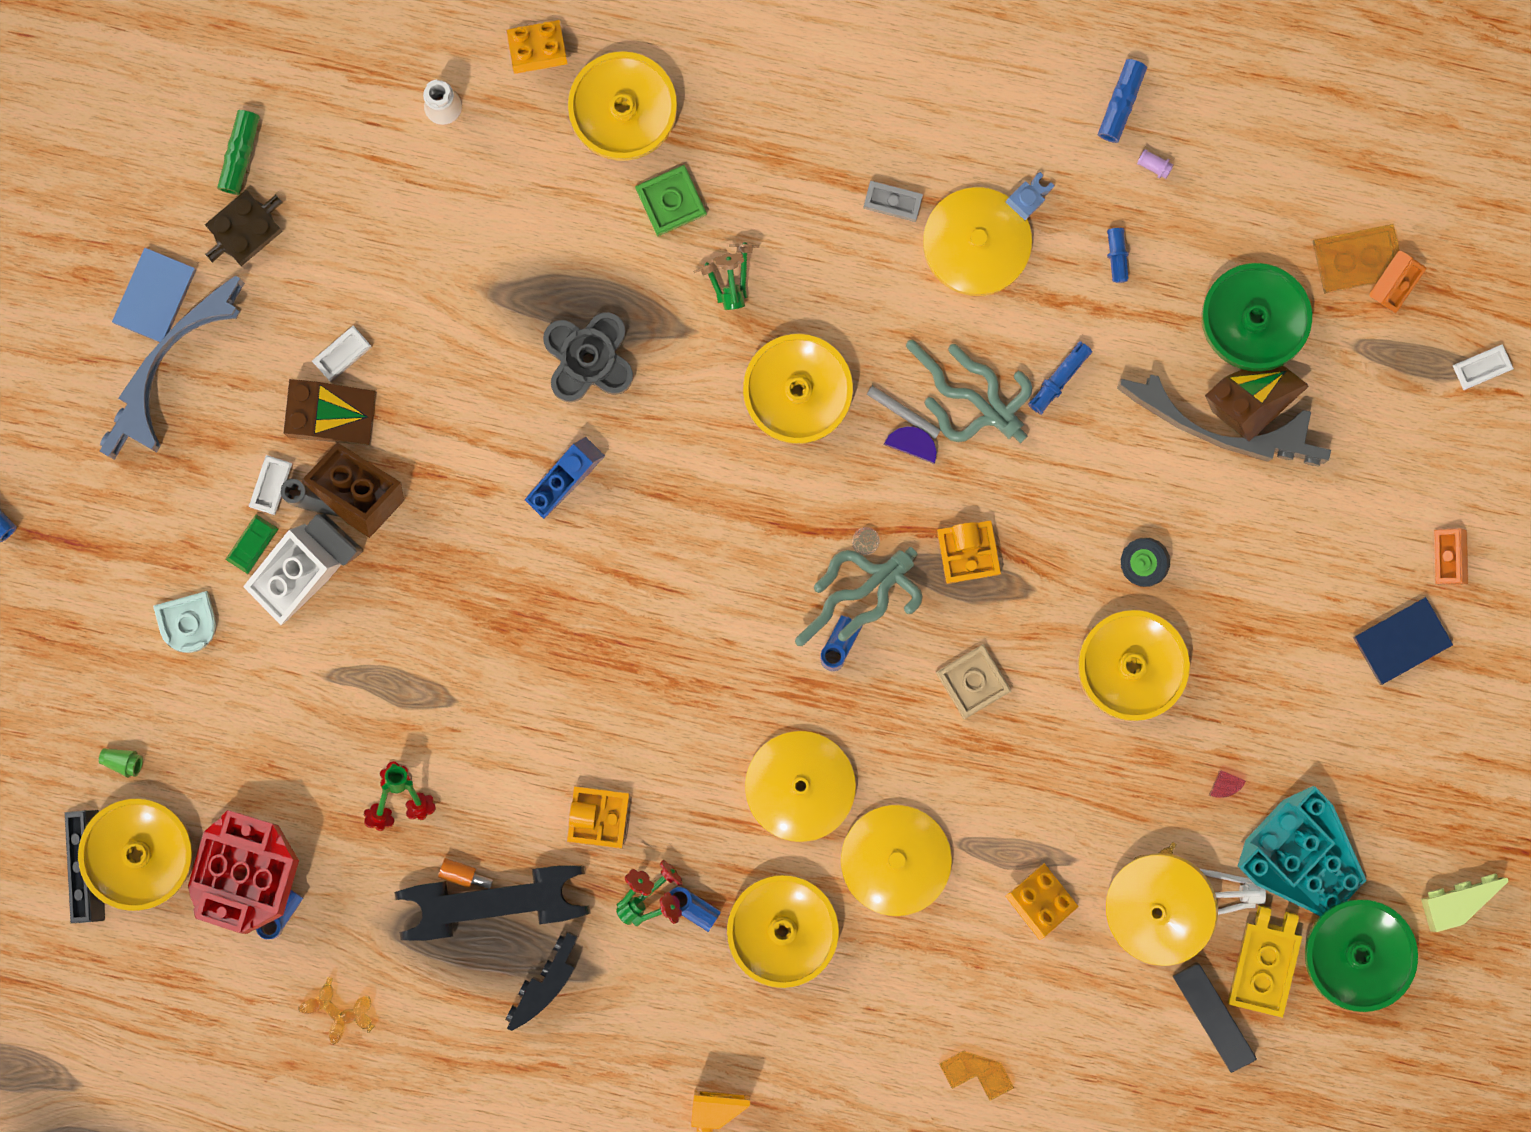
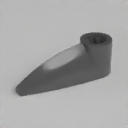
(306, 500)

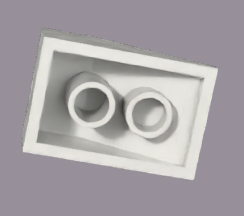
(291, 574)

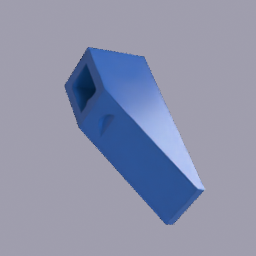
(564, 476)

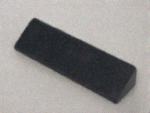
(82, 902)
(1214, 1017)

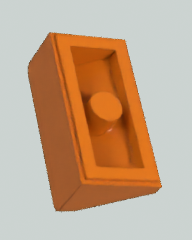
(1397, 281)
(1451, 556)

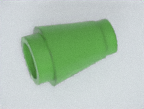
(121, 761)

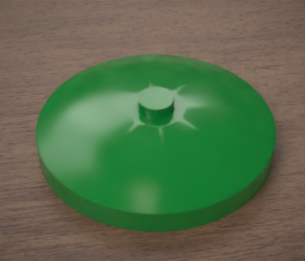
(1256, 317)
(1361, 955)

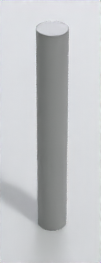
(903, 412)

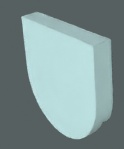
(187, 622)

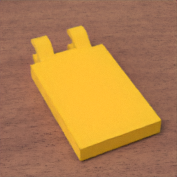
(1266, 964)

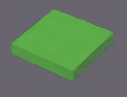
(670, 200)

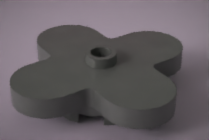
(571, 344)

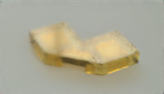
(989, 1072)

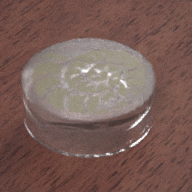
(865, 541)

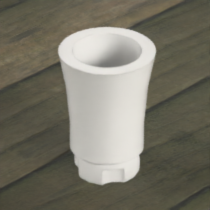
(443, 110)

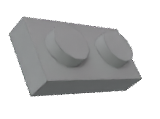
(892, 201)

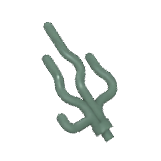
(999, 416)
(886, 574)

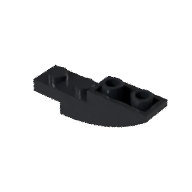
(539, 993)

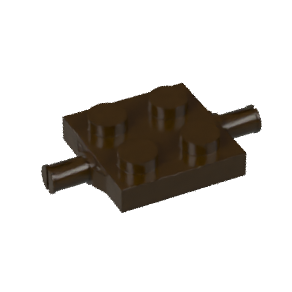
(243, 228)

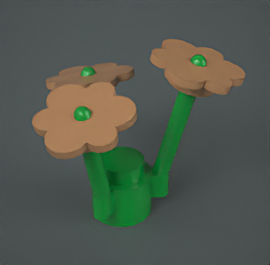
(733, 296)

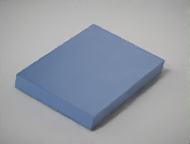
(154, 295)

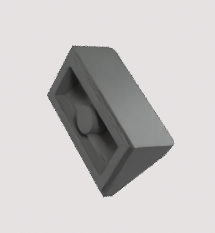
(333, 539)

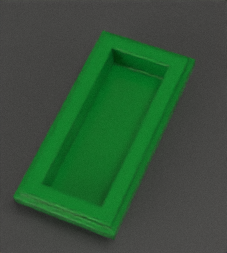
(252, 544)

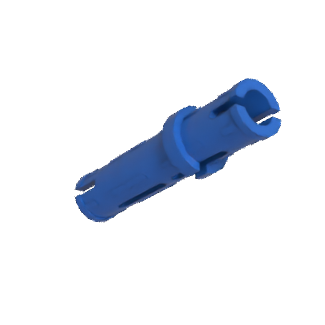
(1054, 385)

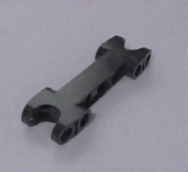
(442, 910)

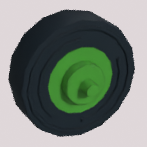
(1145, 562)

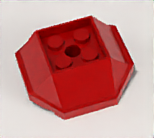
(219, 880)

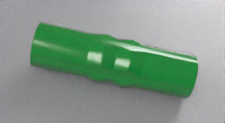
(238, 152)

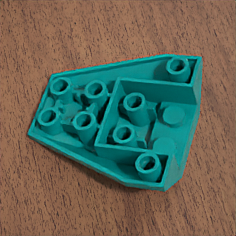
(1303, 854)

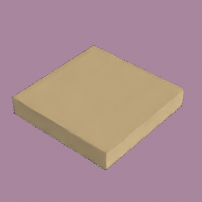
(973, 681)

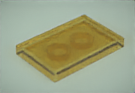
(1355, 257)

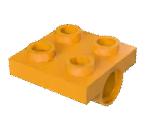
(536, 46)
(968, 552)
(598, 817)
(1042, 901)

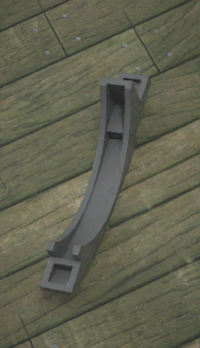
(1286, 441)

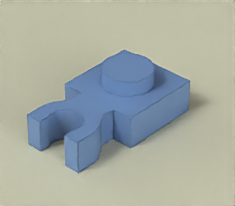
(1029, 198)

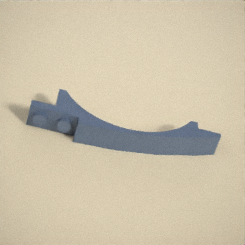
(135, 418)

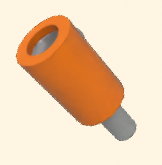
(462, 874)

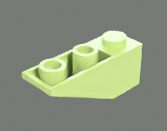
(1456, 907)

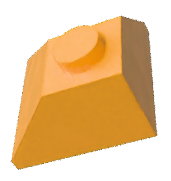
(716, 1109)

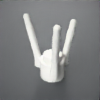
(1248, 893)

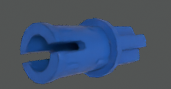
(1118, 255)

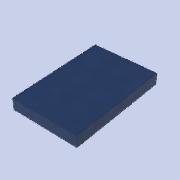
(1403, 641)

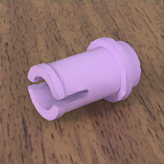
(1155, 164)

